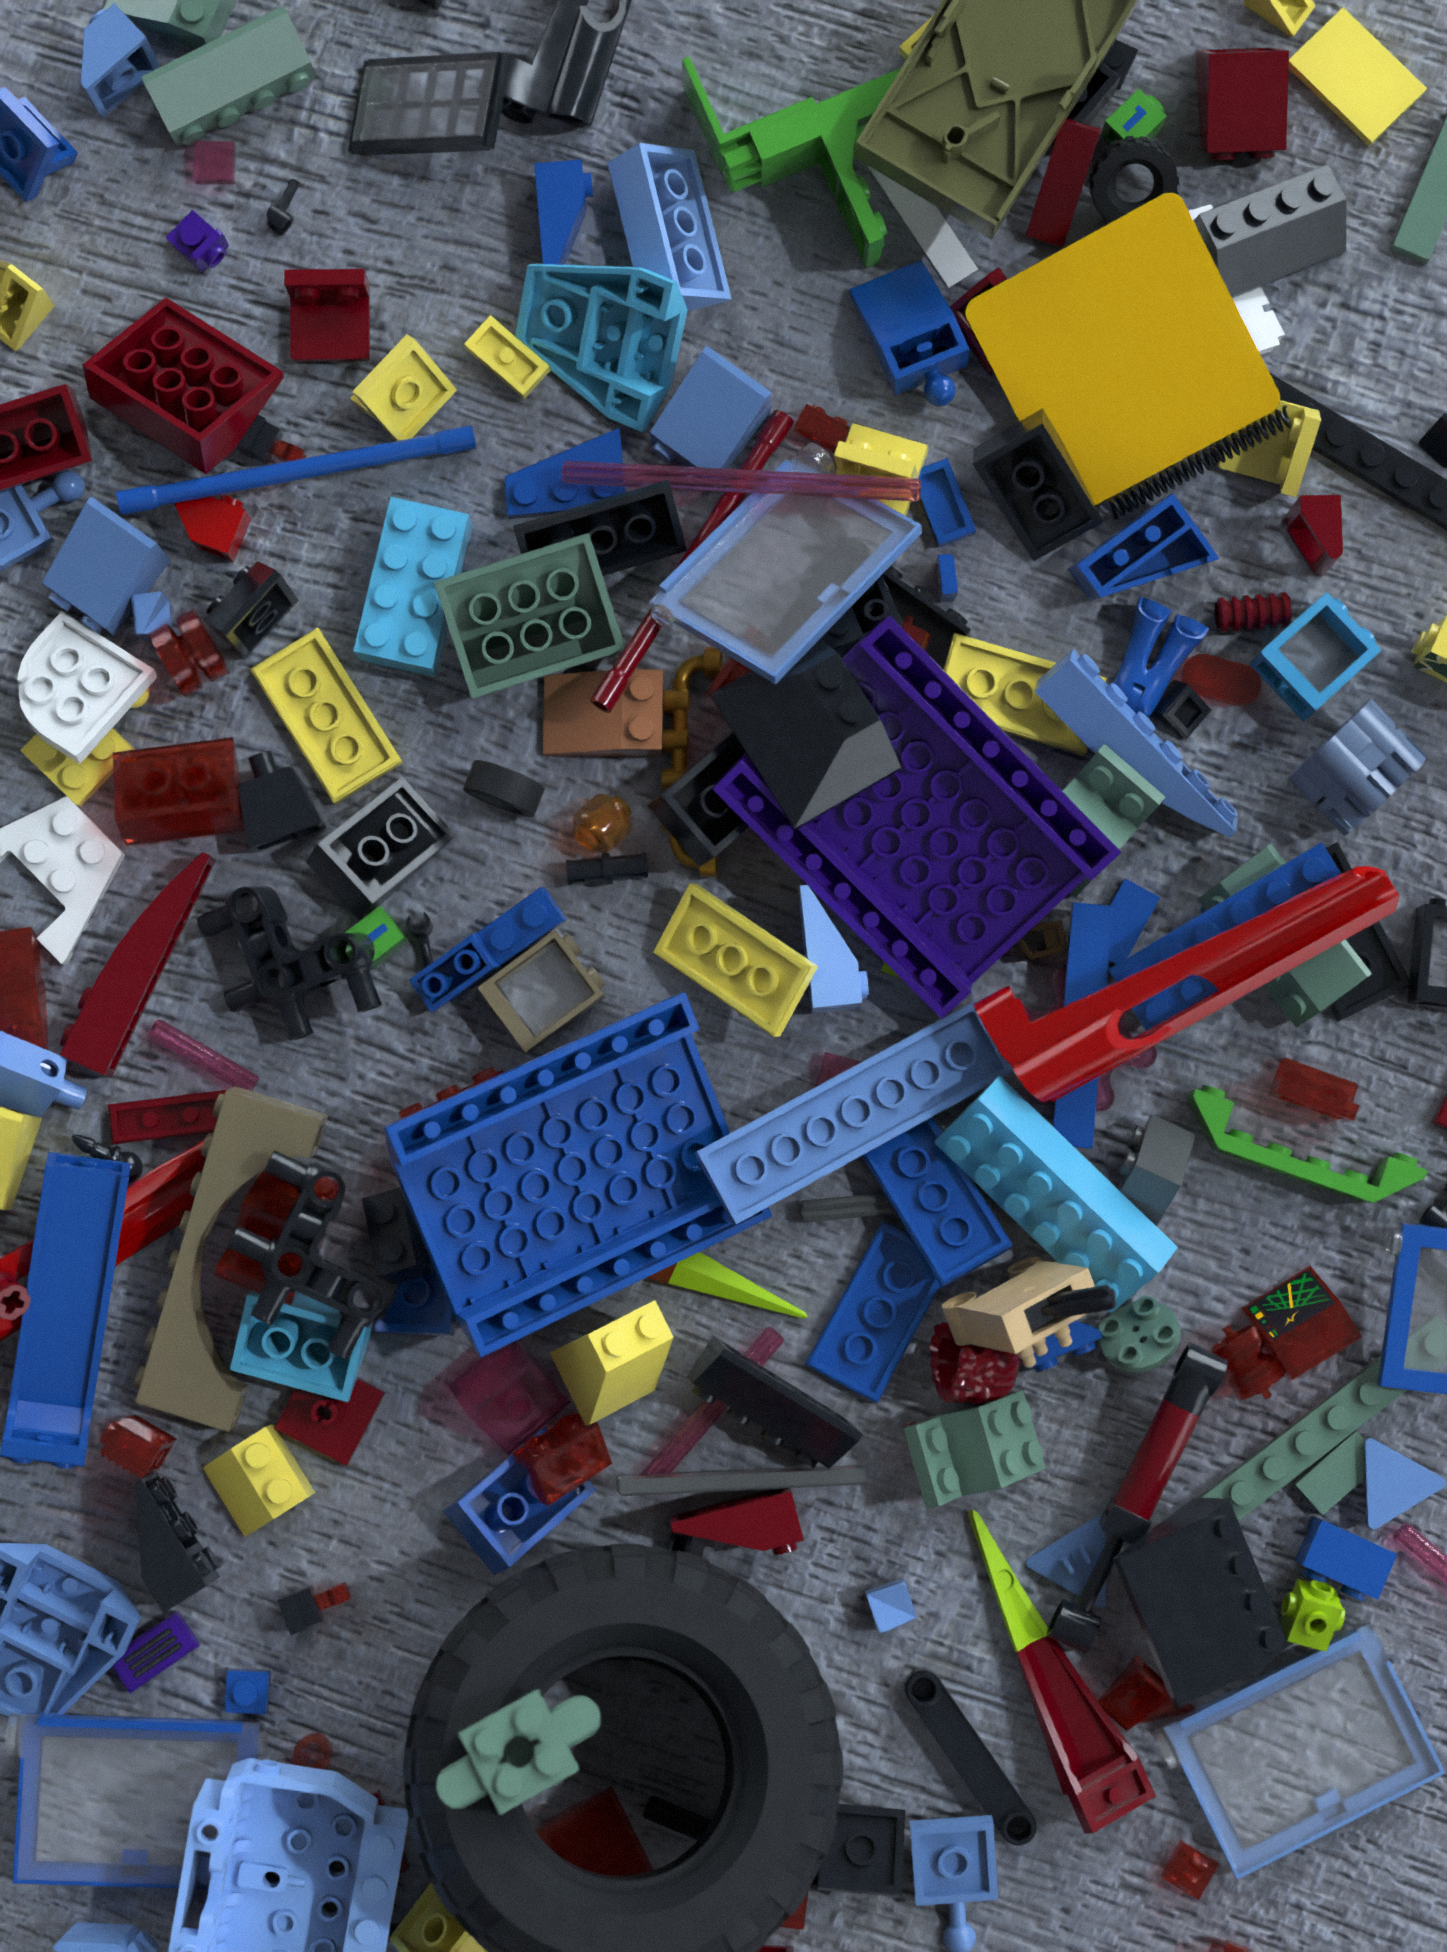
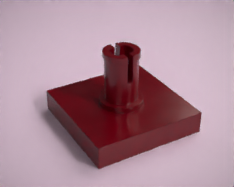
(329, 1423)

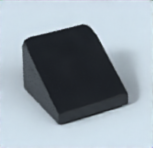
(1435, 441)
(1181, 708)

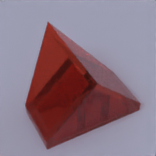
(1139, 1697)

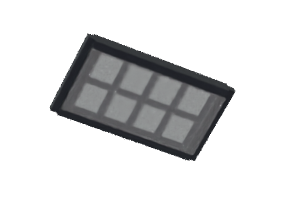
(429, 104)

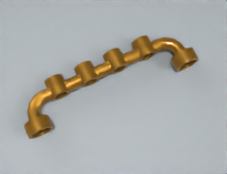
(677, 739)

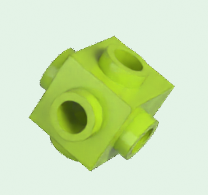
(1311, 1614)

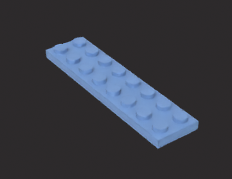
(852, 1113)

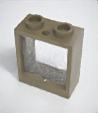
(545, 989)

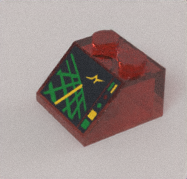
(1301, 1322)

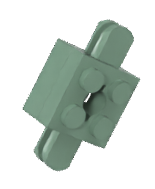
(518, 1751)

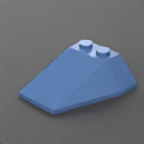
(56, 1628)

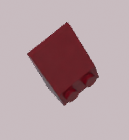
(752, 1521)

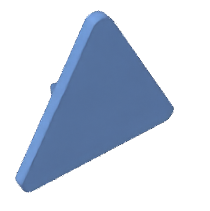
(1394, 1483)
(1072, 1558)

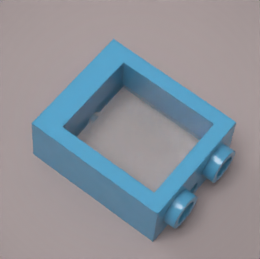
(1315, 656)

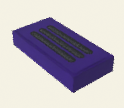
(155, 1651)

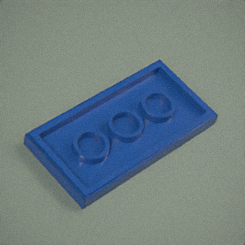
(936, 1203)
(876, 1315)

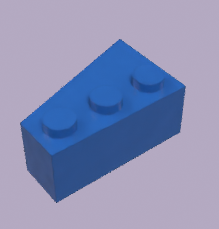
(1144, 550)

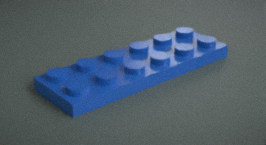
(1257, 898)

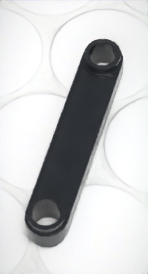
(970, 1757)

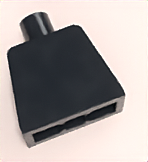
(276, 805)

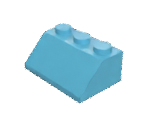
(296, 1348)

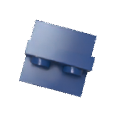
(29, 146)

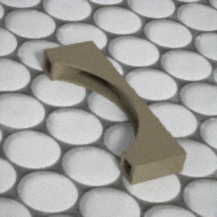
(184, 1365)

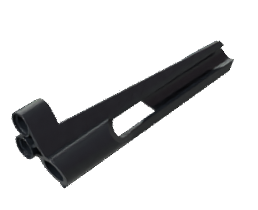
(567, 66)

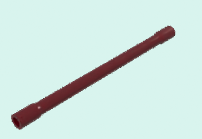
(618, 677)

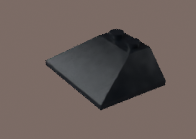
(809, 734)

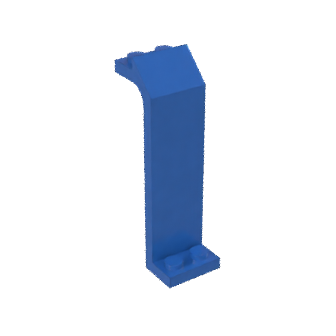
(67, 1310)

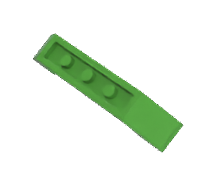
(1390, 1176)

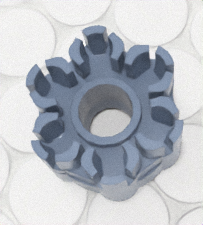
(1358, 767)

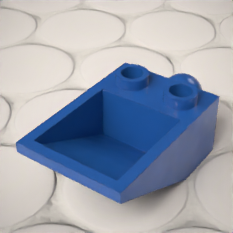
(907, 327)

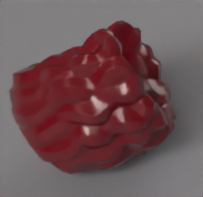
(970, 1371)

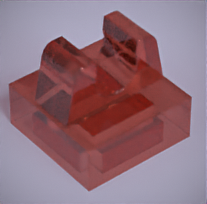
(1189, 1869)

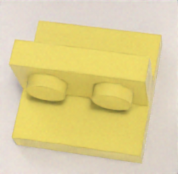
(403, 390)
(881, 455)

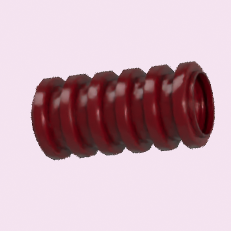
(1253, 612)

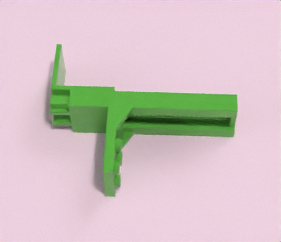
(796, 141)

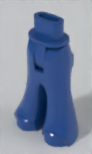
(1143, 685)

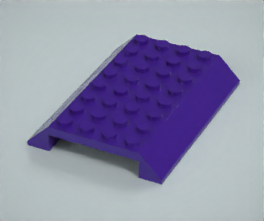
(948, 851)

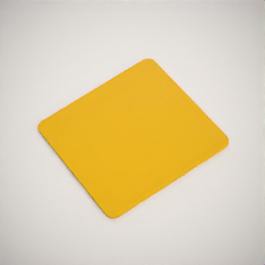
(1126, 347)

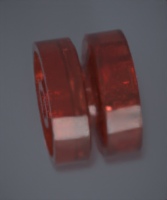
(189, 653)

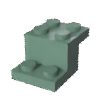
(1112, 798)
(974, 1449)

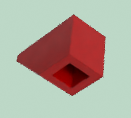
(215, 524)

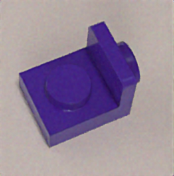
(198, 242)

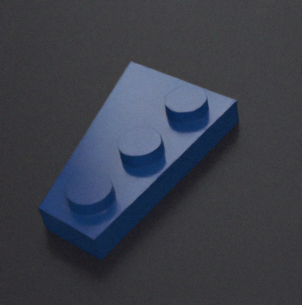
(540, 488)

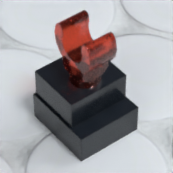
(264, 441)
(305, 1608)

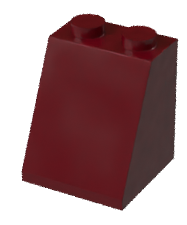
(1242, 101)

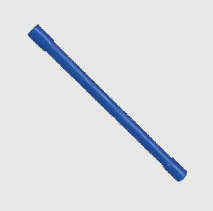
(152, 497)

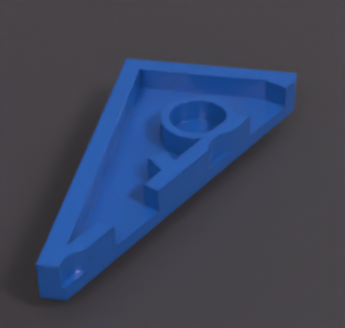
(419, 1309)

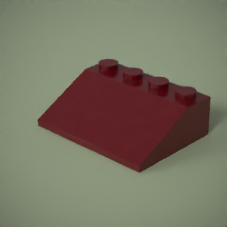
(182, 384)

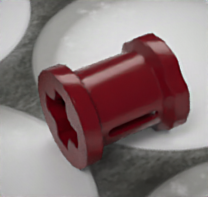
(13, 1297)

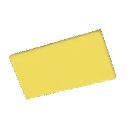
(1004, 688)
(326, 716)
(735, 959)

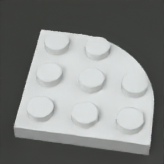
(78, 686)

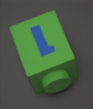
(1135, 117)
(383, 933)

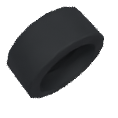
(503, 788)

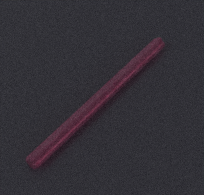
(743, 480)

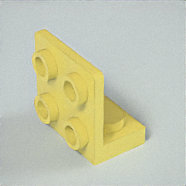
(1282, 456)

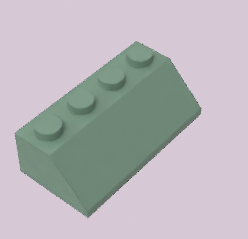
(230, 77)
(1312, 984)

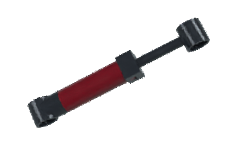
(1129, 1512)

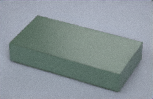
(1334, 1474)

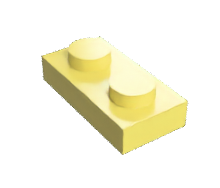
(507, 357)

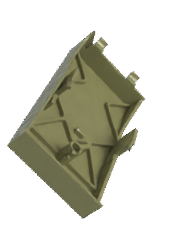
(987, 99)

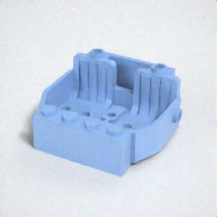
(292, 1825)

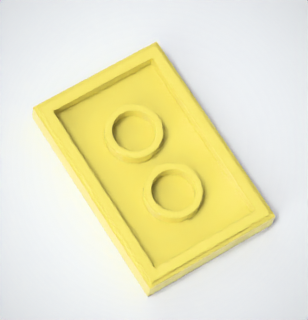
(1356, 76)

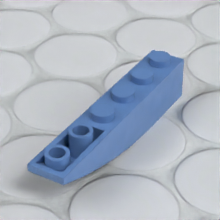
(1102, 717)

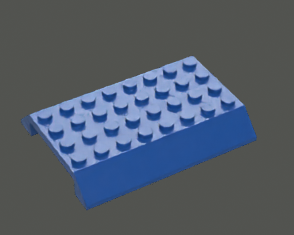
(566, 1175)

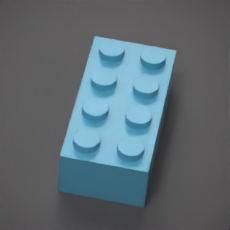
(402, 611)

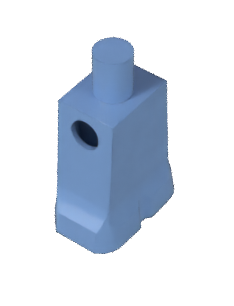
(34, 1078)

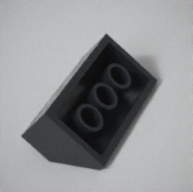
(1276, 230)
(622, 528)
(773, 1404)

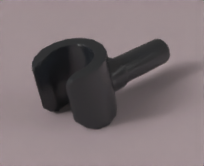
(277, 217)
(422, 938)

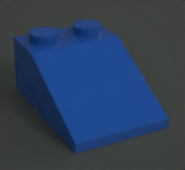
(504, 1516)

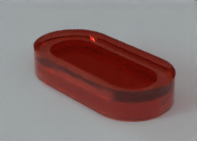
(1221, 679)

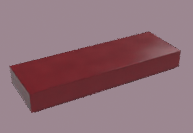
(1063, 182)
(163, 1117)

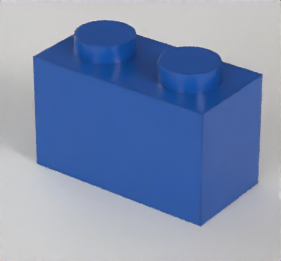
(1346, 1559)

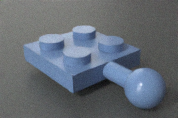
(20, 523)
(954, 1866)

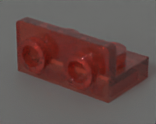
(1315, 1090)
(563, 1457)

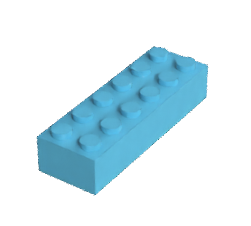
(1054, 1191)

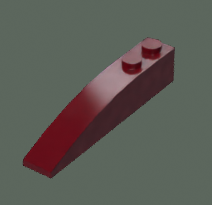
(131, 974)

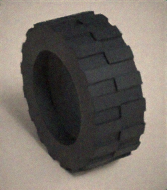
(1124, 153)

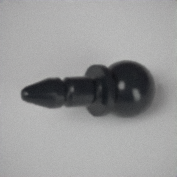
(100, 1151)

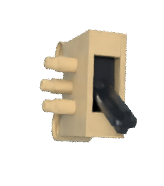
(1027, 1308)

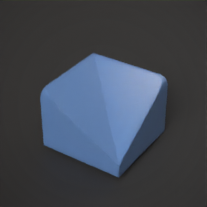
(150, 612)
(891, 1605)

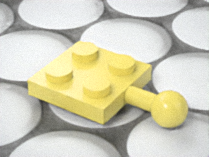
(82, 779)

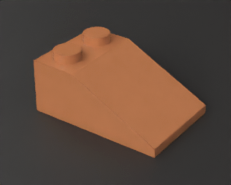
(580, 729)

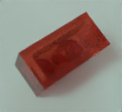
(821, 427)

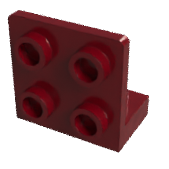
(329, 314)

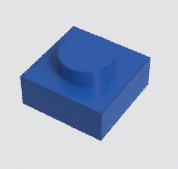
(247, 1691)

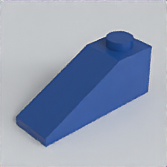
(561, 206)

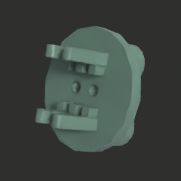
(1154, 1324)

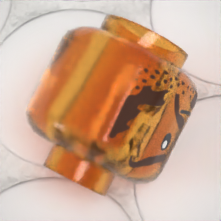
(602, 823)

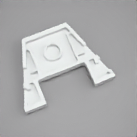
(70, 860)

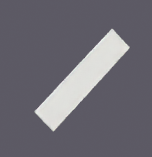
(930, 231)

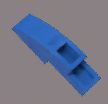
(488, 950)

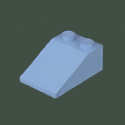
(837, 980)

